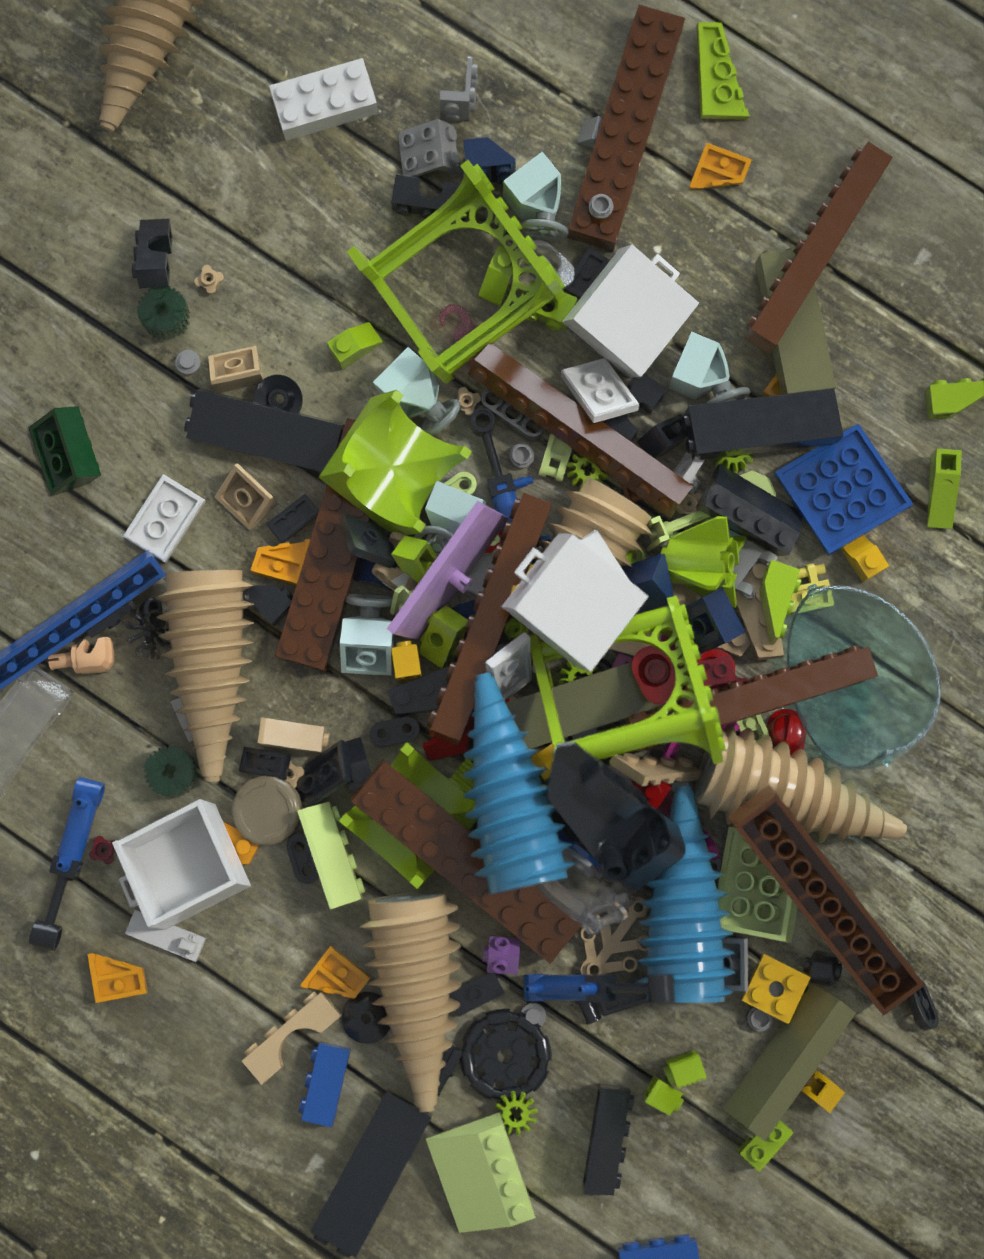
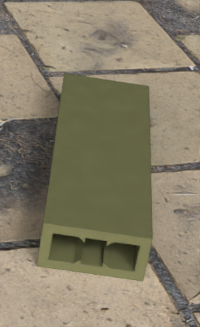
(802, 352)
(582, 705)
(788, 1063)

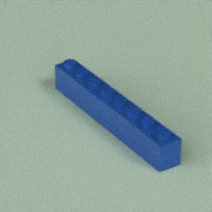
(78, 616)

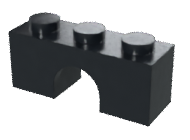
(408, 199)
(150, 255)
(648, 395)

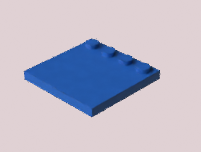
(843, 490)

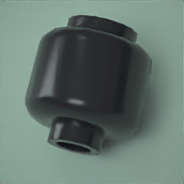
(823, 968)

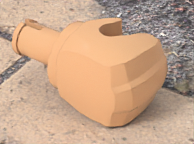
(98, 661)

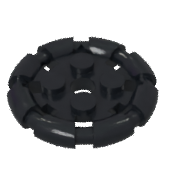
(501, 1039)

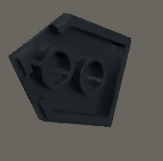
(325, 774)

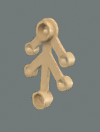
(612, 945)

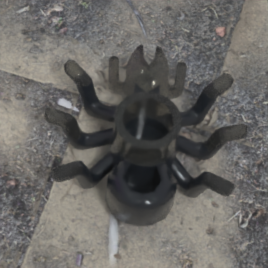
(149, 624)

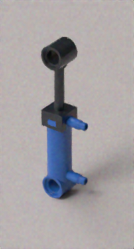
(501, 487)
(67, 863)
(595, 988)

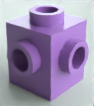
(502, 955)

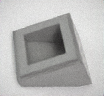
(589, 131)

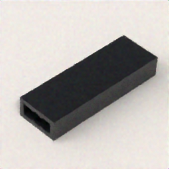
(762, 424)
(262, 430)
(370, 1174)

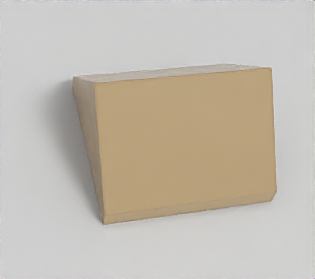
(235, 369)
(245, 497)

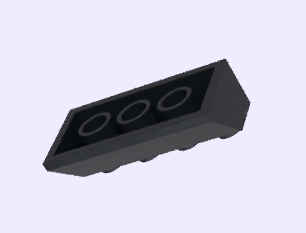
(751, 511)
(606, 1140)

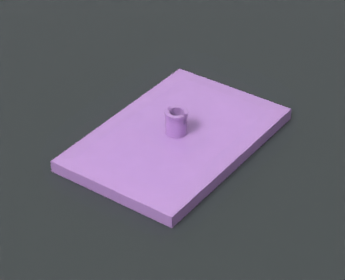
(449, 571)

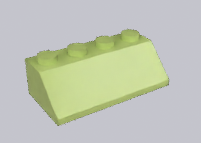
(330, 854)

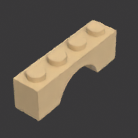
(266, 1059)

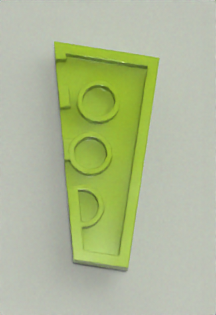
(717, 79)

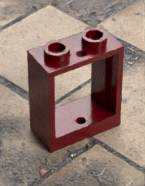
(718, 672)

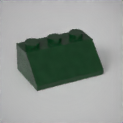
(64, 450)

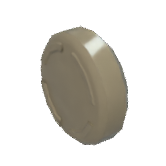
(266, 810)

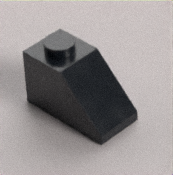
(663, 437)
(269, 601)
(359, 763)

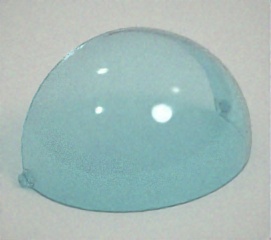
(879, 717)

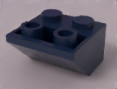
(491, 158)

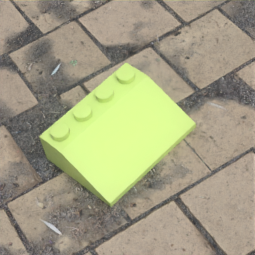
(754, 897)
(481, 1176)

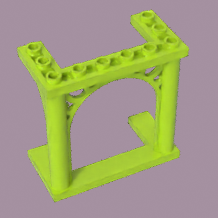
(470, 196)
(690, 725)

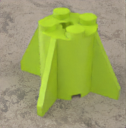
(705, 558)

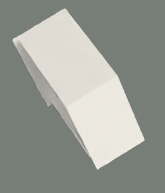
(631, 311)
(574, 600)
(180, 865)

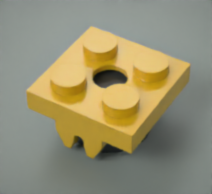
(775, 988)

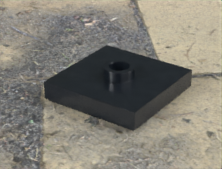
(366, 540)

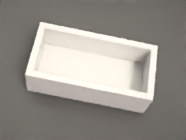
(324, 99)

